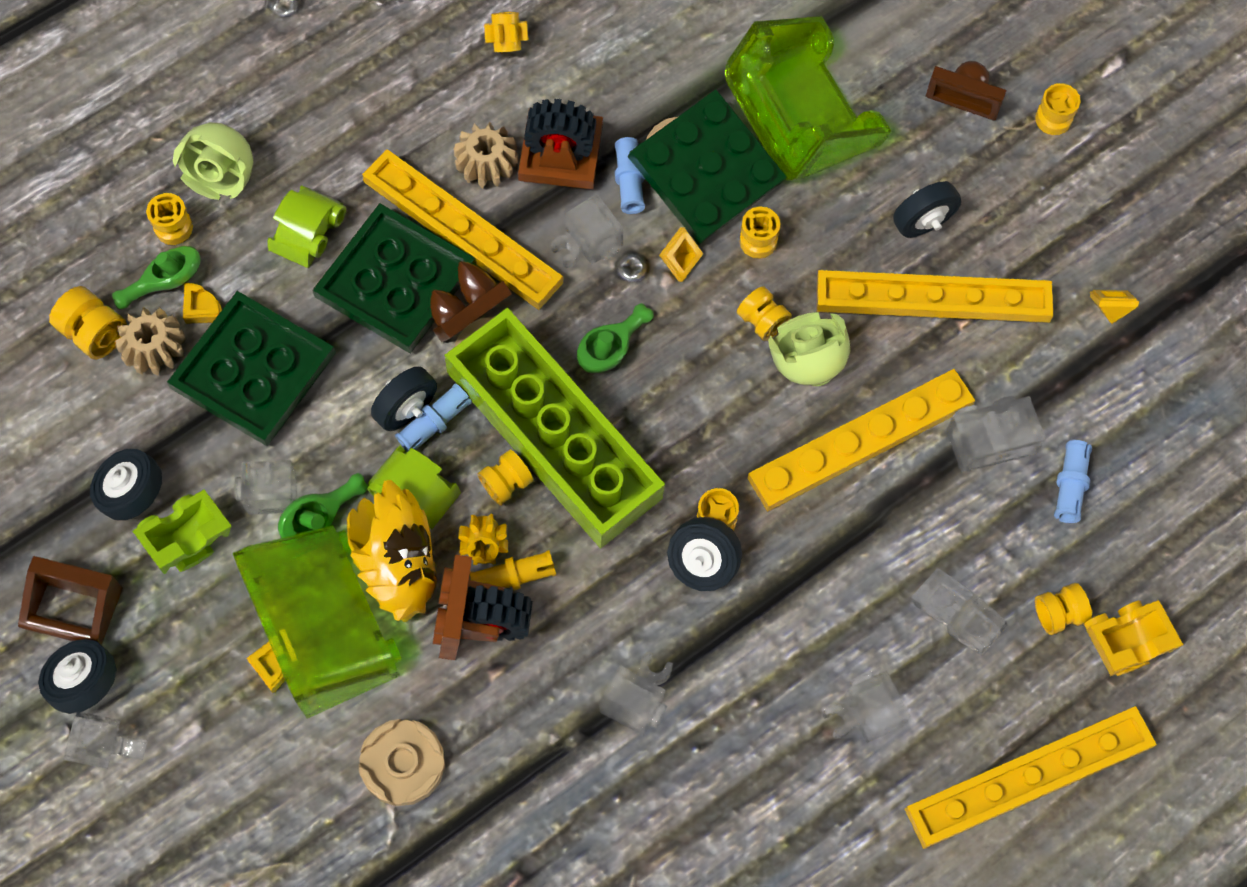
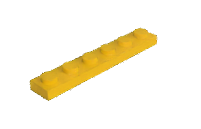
(463, 228)
(934, 296)
(860, 440)
(1029, 777)

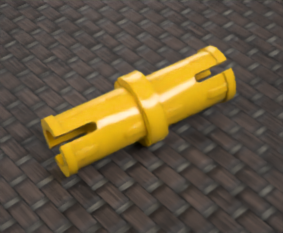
(517, 572)

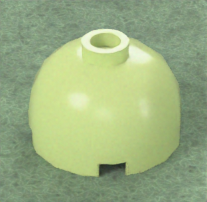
(214, 160)
(811, 348)

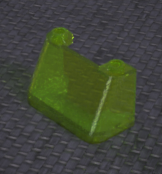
(794, 100)
(317, 618)

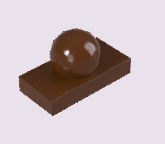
(967, 89)

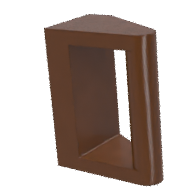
(51, 573)

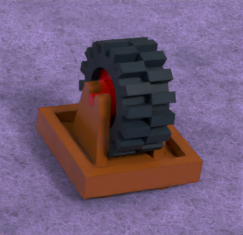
(560, 145)
(477, 611)

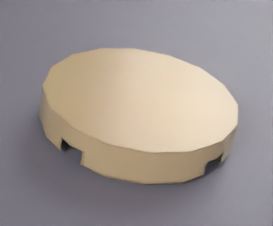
(401, 762)

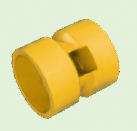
(87, 322)

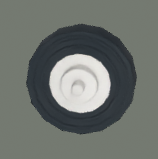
(927, 209)
(403, 398)
(126, 484)
(704, 554)
(77, 676)

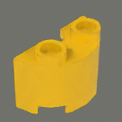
(1133, 637)

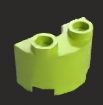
(303, 223)
(422, 478)
(184, 535)

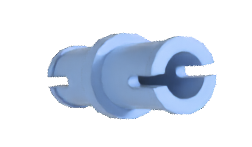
(628, 177)
(433, 418)
(1073, 481)

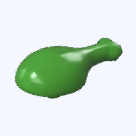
(164, 273)
(608, 344)
(318, 510)

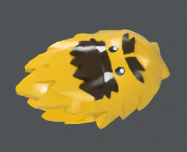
(393, 551)

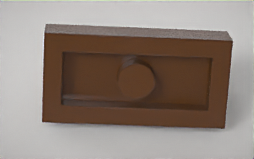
(480, 293)

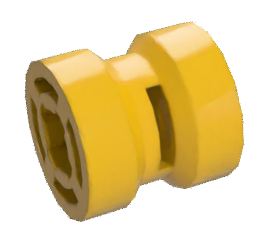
(1057, 109)
(169, 218)
(759, 241)
(763, 312)
(502, 479)
(720, 505)
(1063, 608)

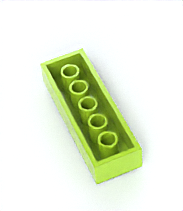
(554, 427)

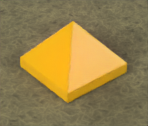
(681, 254)
(1114, 303)

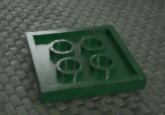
(707, 166)
(389, 277)
(251, 368)

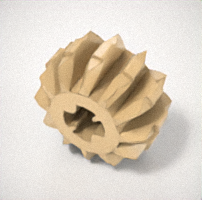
(486, 155)
(164, 344)

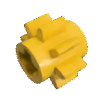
(506, 31)
(483, 539)

